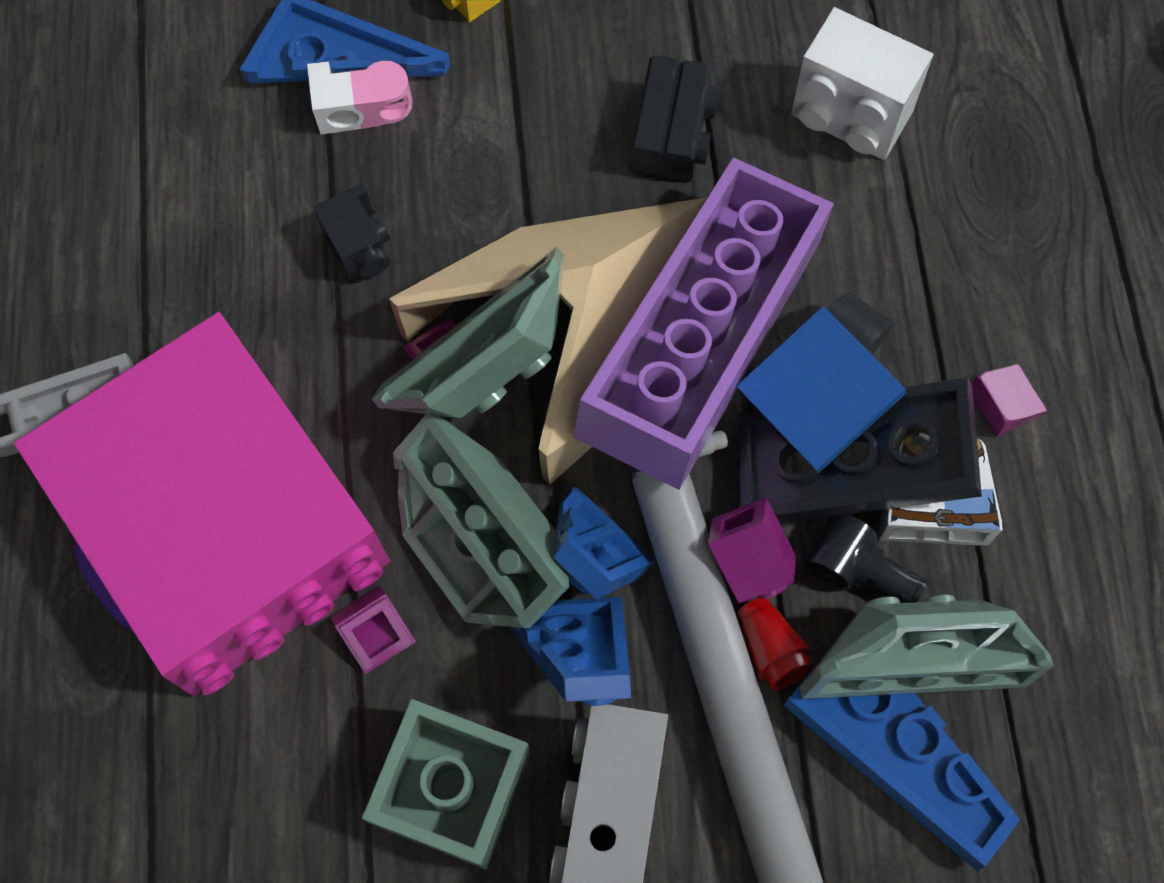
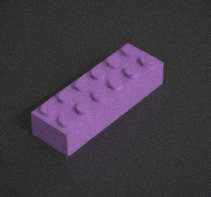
(702, 323)

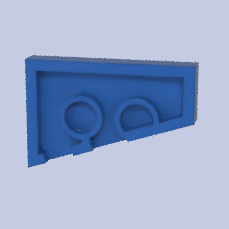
(581, 649)

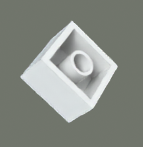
(859, 83)

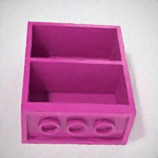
(203, 507)

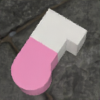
(358, 97)

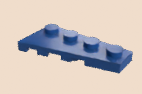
(915, 764)

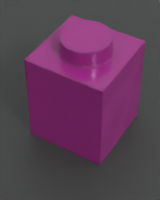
(753, 551)

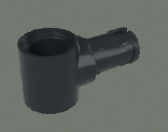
(848, 556)

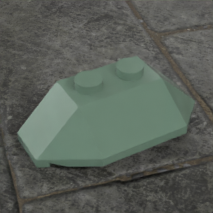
(483, 350)
(475, 528)
(928, 649)

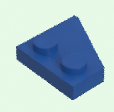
(595, 548)

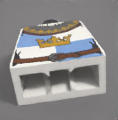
(949, 522)

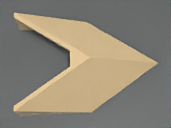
(604, 279)

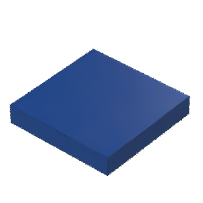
(821, 389)

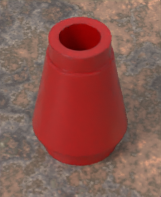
(774, 645)

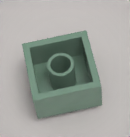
(448, 784)

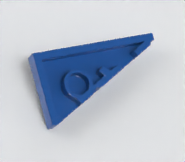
(313, 33)

